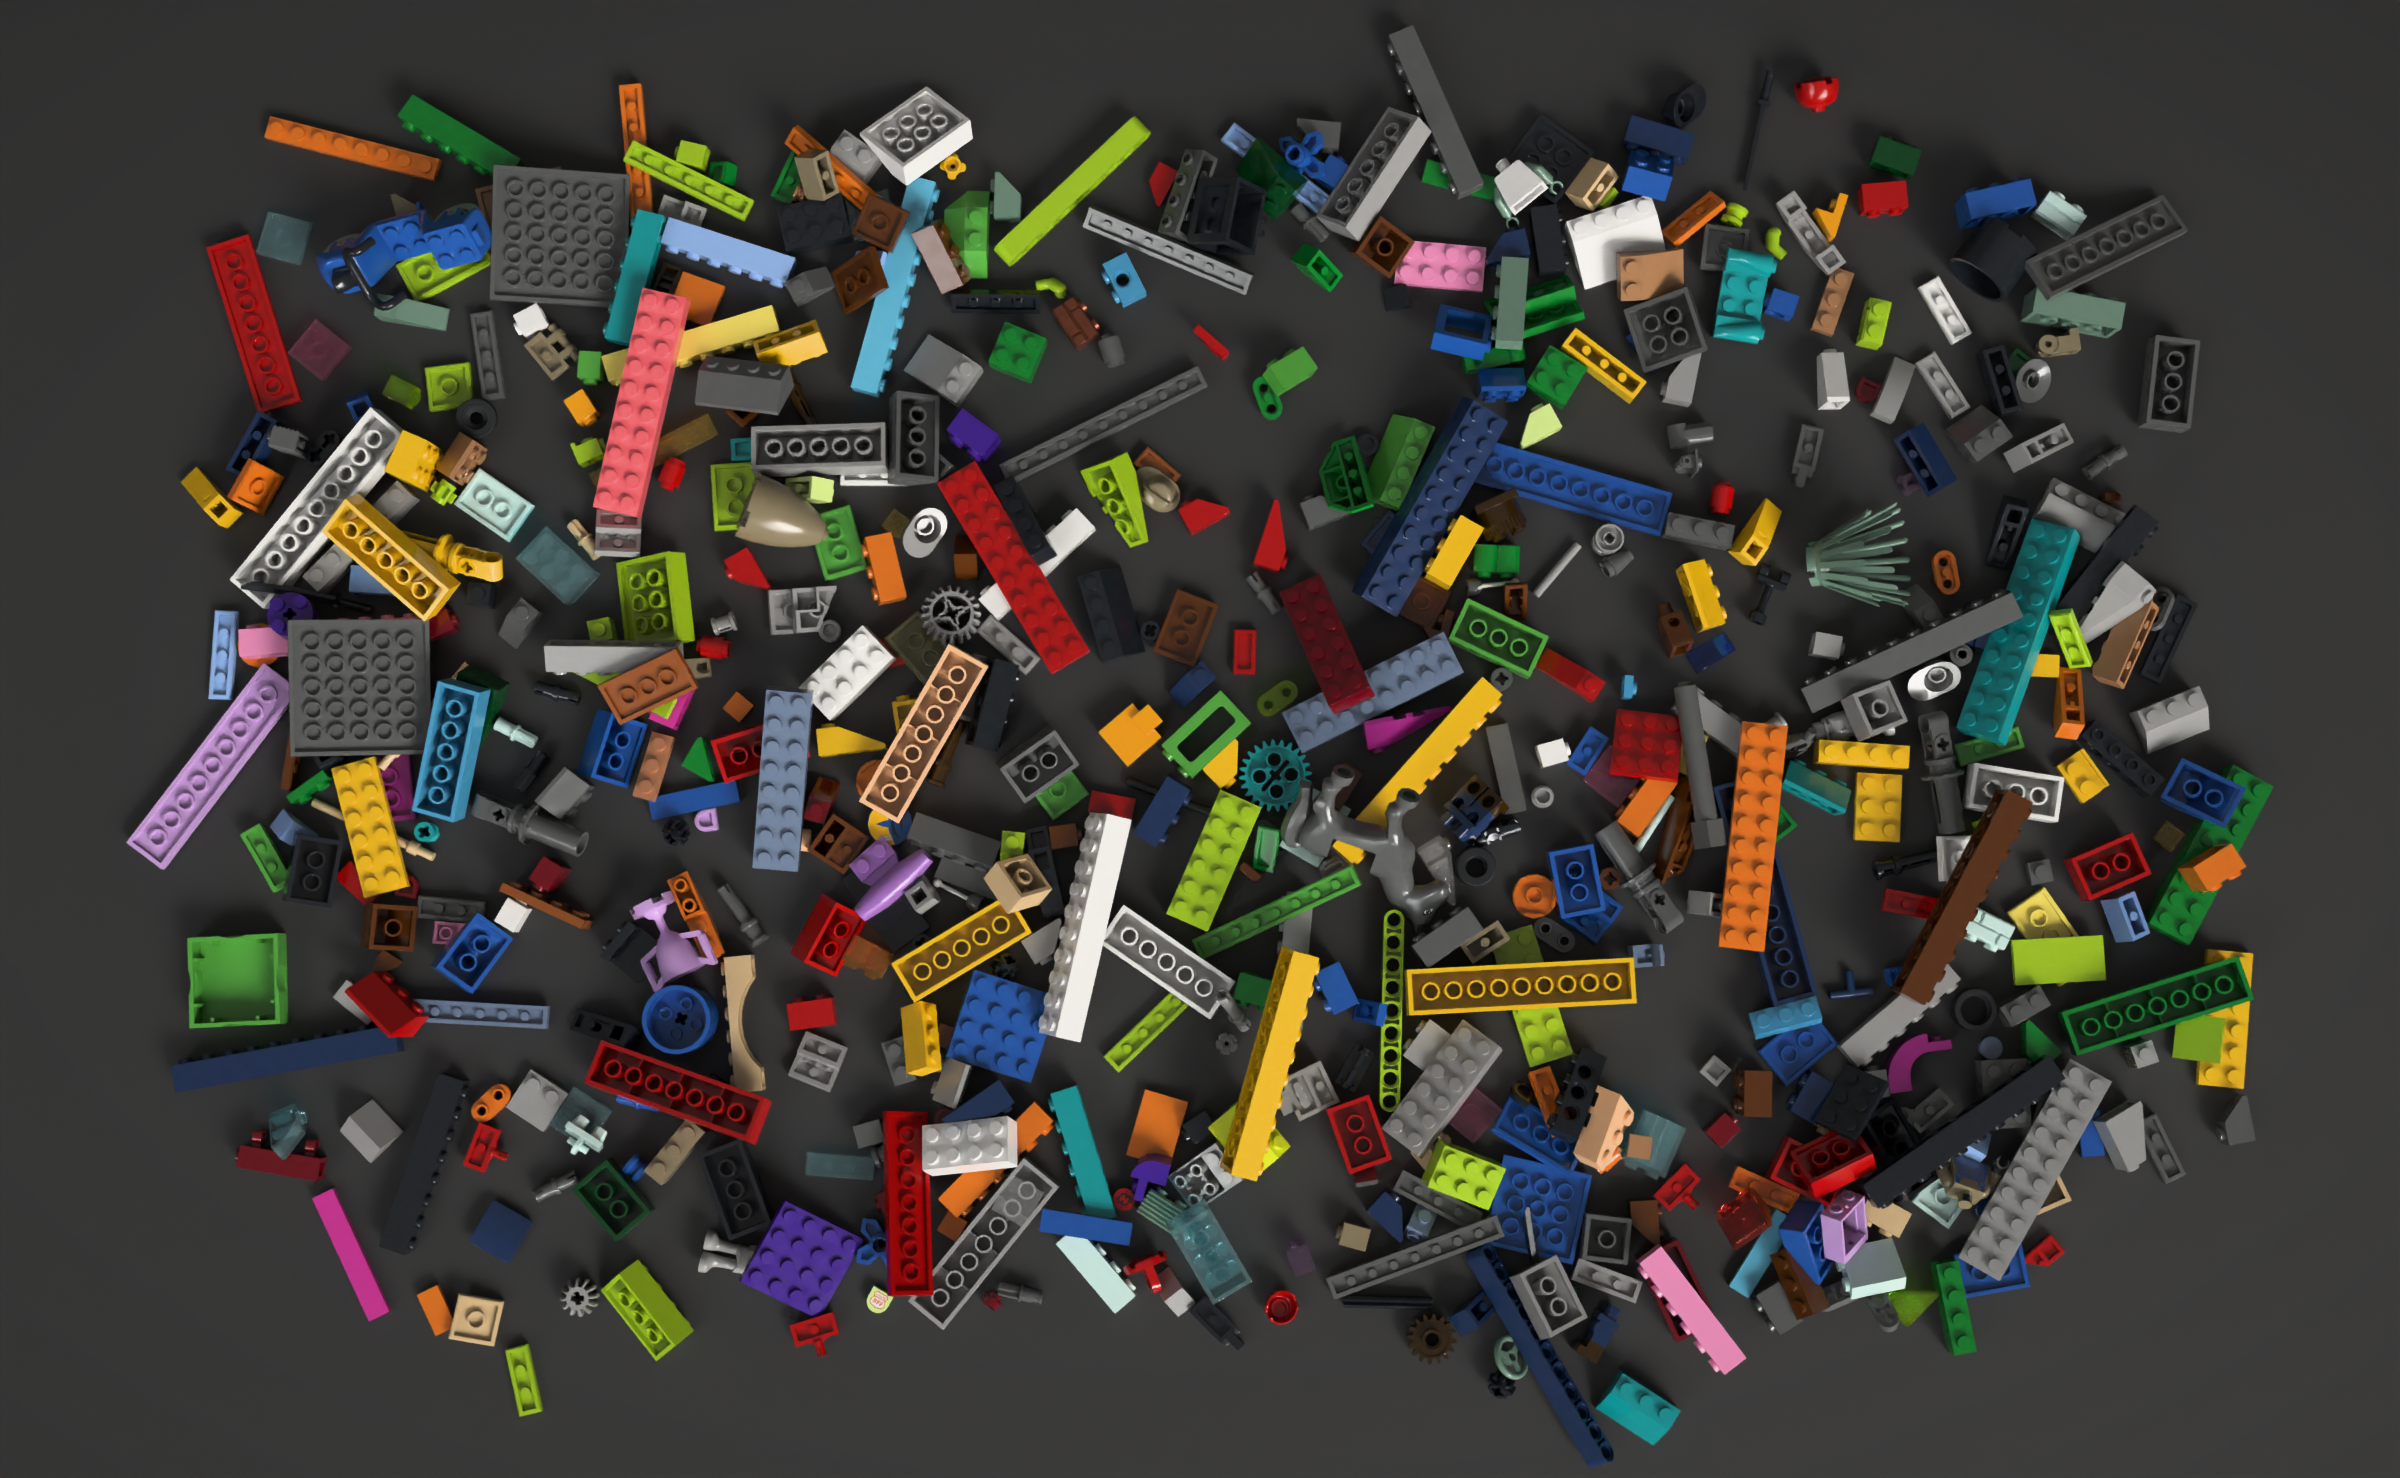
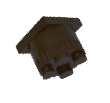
(1500, 516)

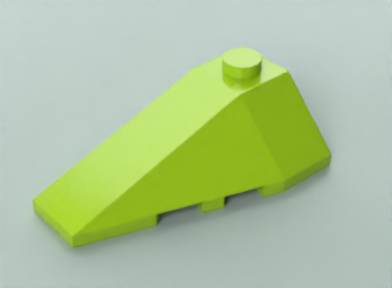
(1117, 488)

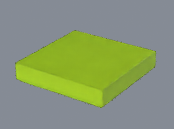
(448, 386)
(2199, 1039)

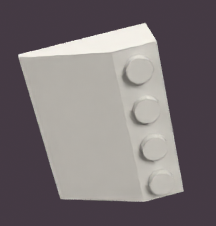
(917, 135)
(1602, 234)

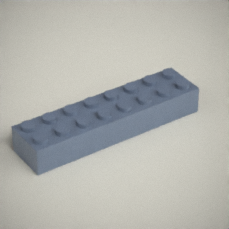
(1393, 685)
(782, 778)

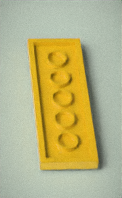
(370, 827)
(2233, 1059)

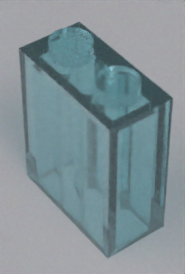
(1665, 1143)

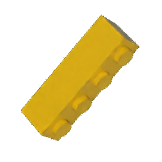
(1603, 366)
(1861, 754)

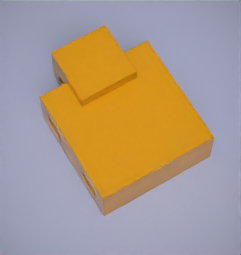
(1132, 733)

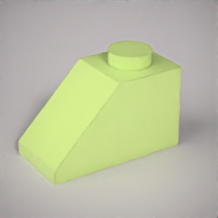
(1539, 425)
(812, 488)

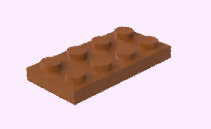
(648, 685)
(540, 901)

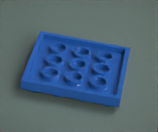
(999, 1026)
(1555, 1206)

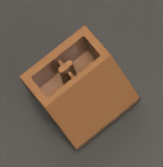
(462, 459)

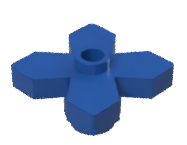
(1302, 155)
(873, 1232)

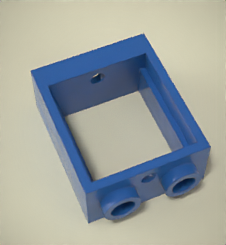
(1460, 344)

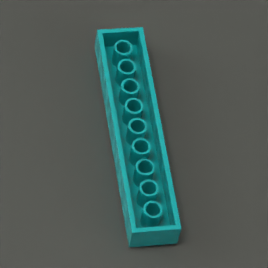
(2016, 646)

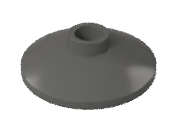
(2033, 380)

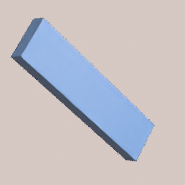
(223, 655)

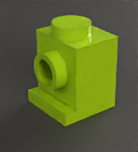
(589, 451)

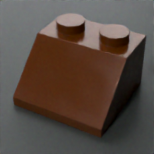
(1382, 247)
(389, 926)

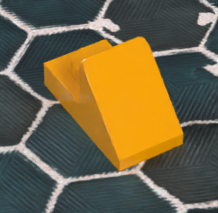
(1829, 221)

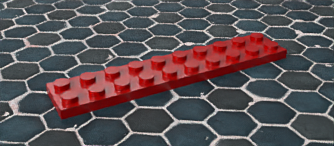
(1013, 568)

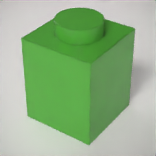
(590, 367)

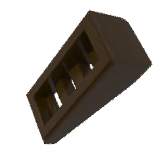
(666, 267)

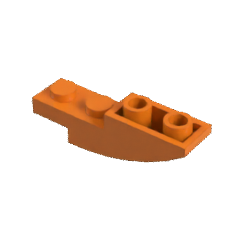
(695, 911)

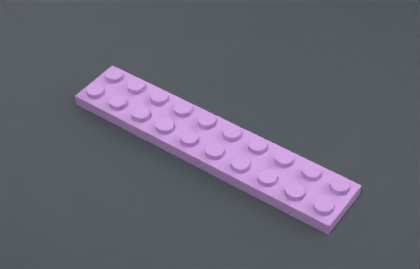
(212, 767)

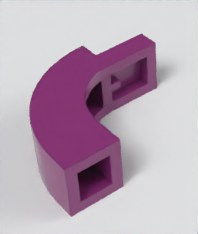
(1905, 1053)

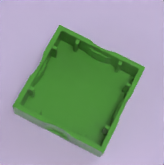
(238, 980)

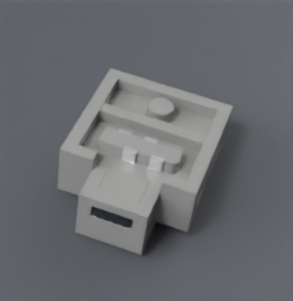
(1307, 1092)

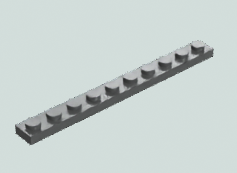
(1105, 424)

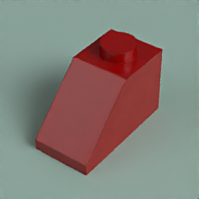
(1201, 514)
(746, 570)

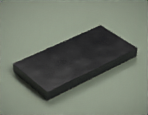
(896, 923)

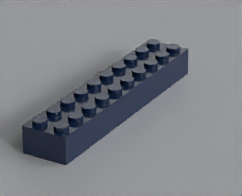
(1429, 506)
(1784, 961)

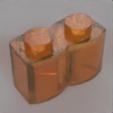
(868, 957)

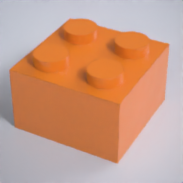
(2212, 867)

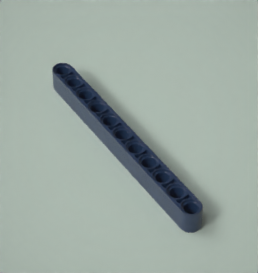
(1540, 1357)

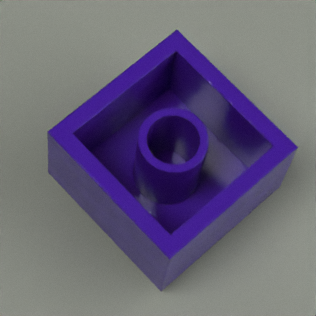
(974, 436)

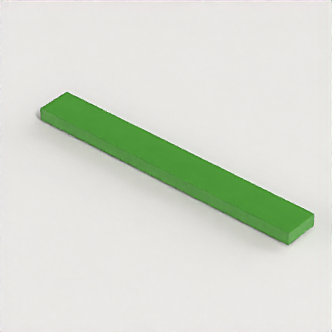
(1277, 912)

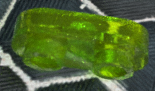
(1277, 699)

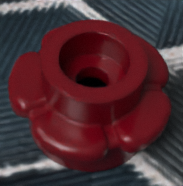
(991, 1300)

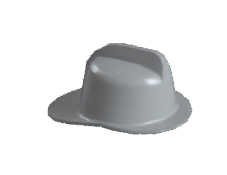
(924, 532)
(1933, 680)

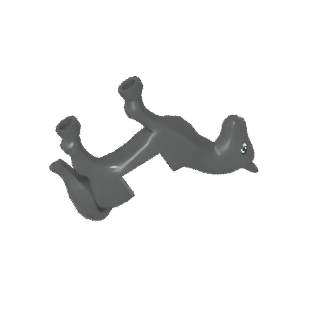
(1317, 823)

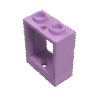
(1851, 1209)

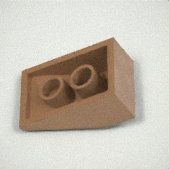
(1649, 273)

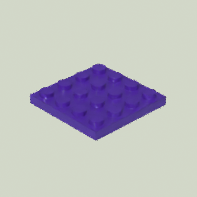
(801, 1259)

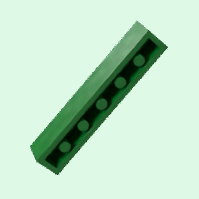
(455, 137)

